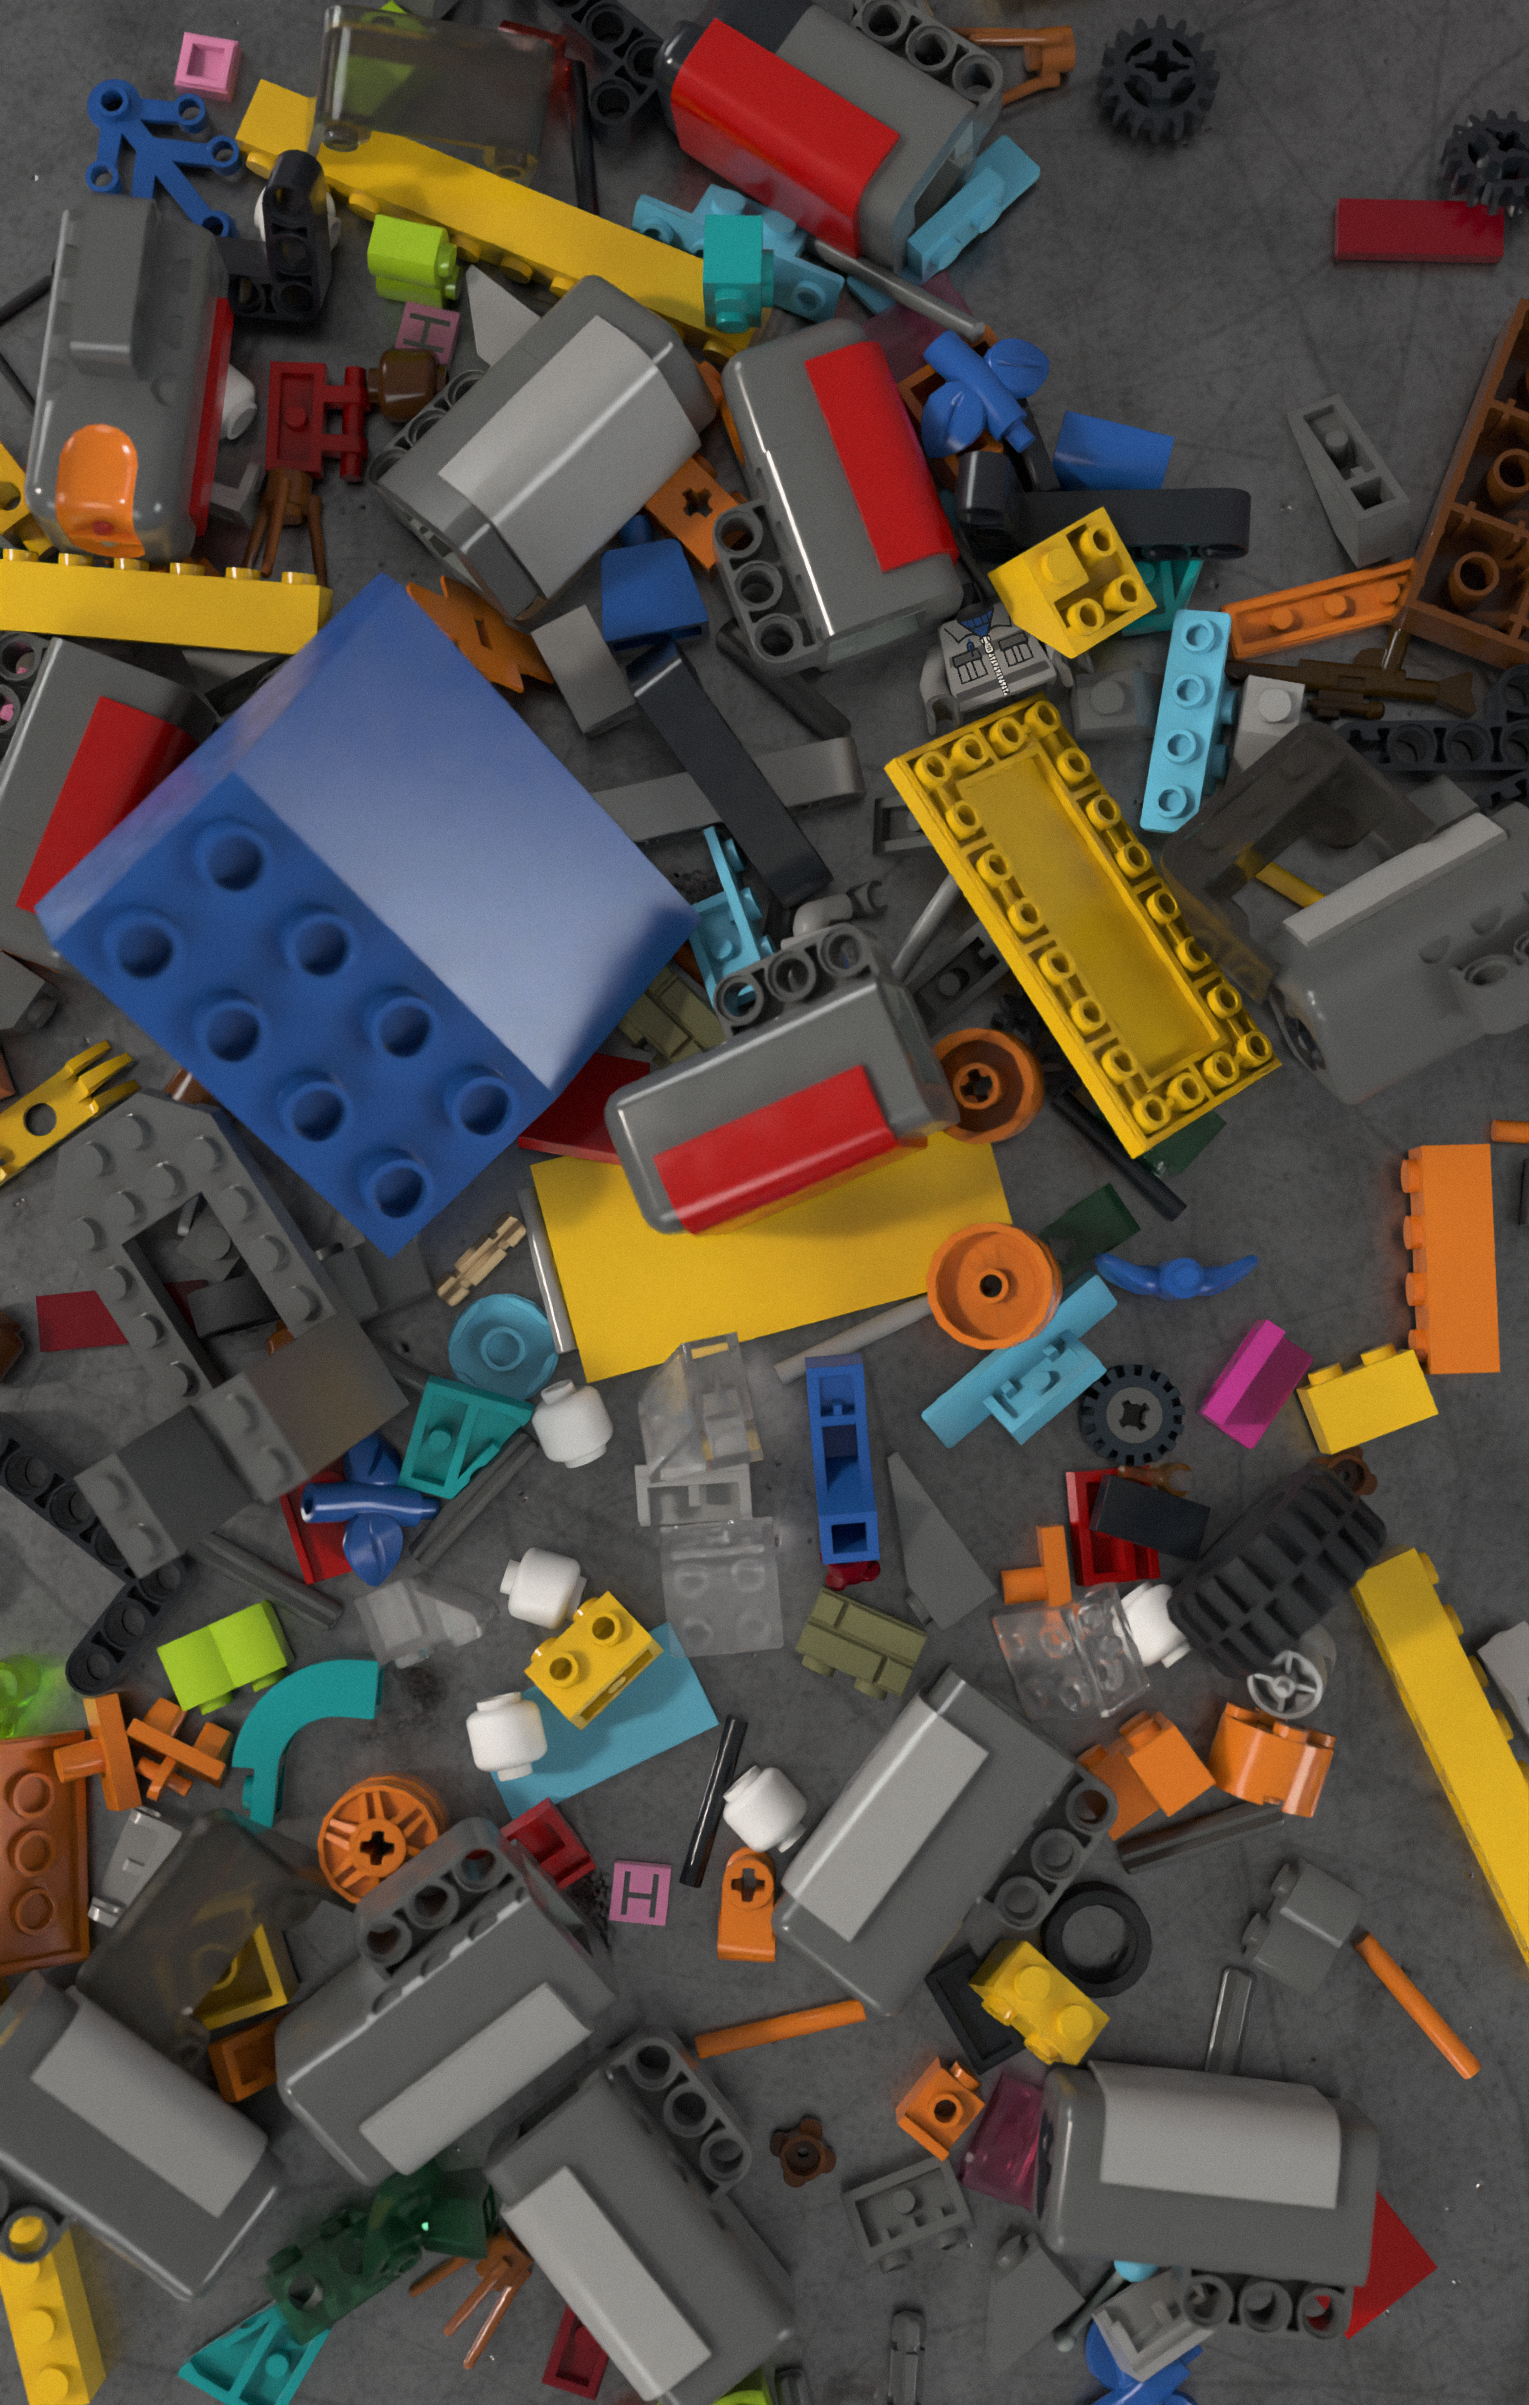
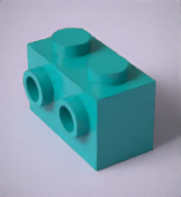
(736, 272)

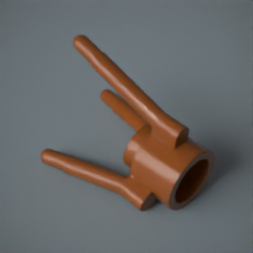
(1045, 50)
(286, 502)
(506, 2265)

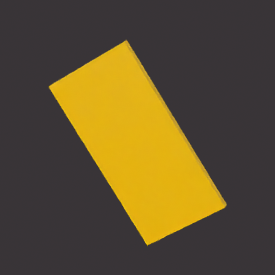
(1083, 920)
(839, 1253)

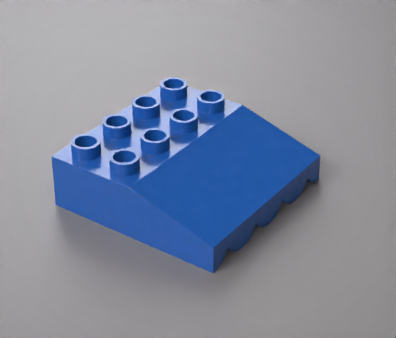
(373, 917)

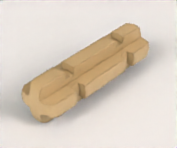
(480, 1259)

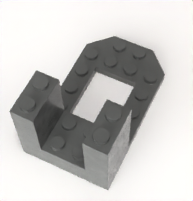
(232, 1436)

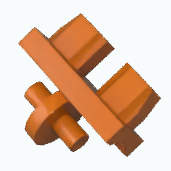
(157, 1737)

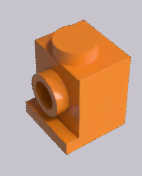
(938, 2083)

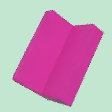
(1254, 1384)

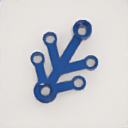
(158, 156)

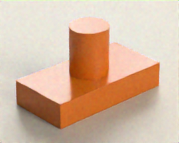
(1042, 1583)
(103, 1754)
(247, 2058)

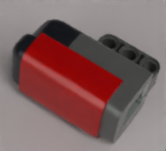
(830, 115)

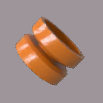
(1028, 1278)

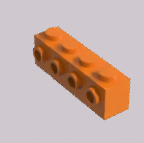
(1452, 1258)

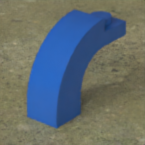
(841, 1458)

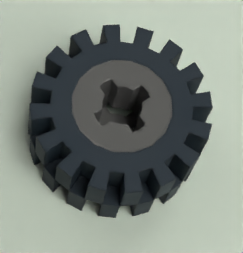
(1106, 1409)

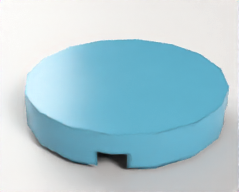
(503, 1346)

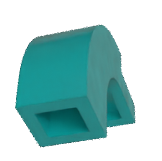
(326, 1688)

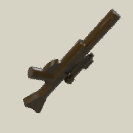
(1371, 674)

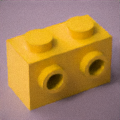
(1366, 1399)
(592, 1659)
(1038, 2001)

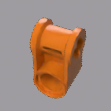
(747, 1911)

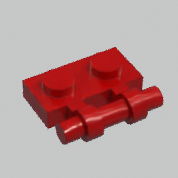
(299, 419)

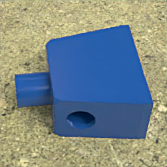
(648, 592)

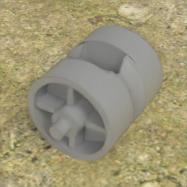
(1297, 1677)

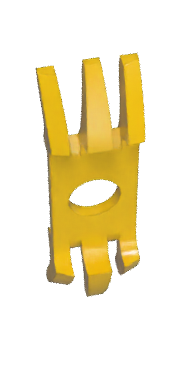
(70, 1101)

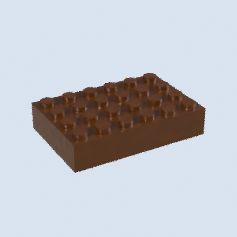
(1474, 554)

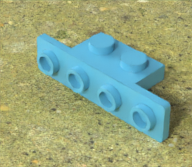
(995, 183)
(797, 283)
(1190, 721)
(729, 929)
(1032, 1380)

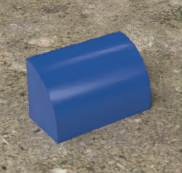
(1108, 455)

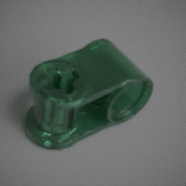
(1092, 1227)

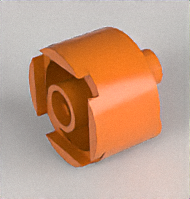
(1015, 1077)
(1270, 1760)

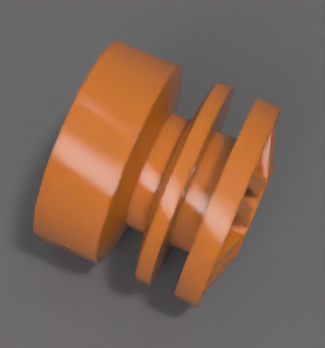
(389, 1802)

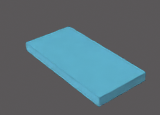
(645, 1719)

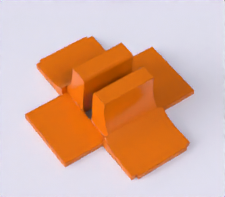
(493, 647)

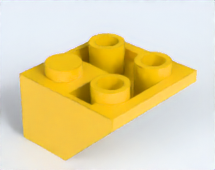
(1074, 586)

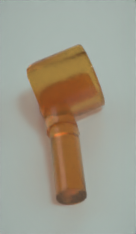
(1155, 1476)

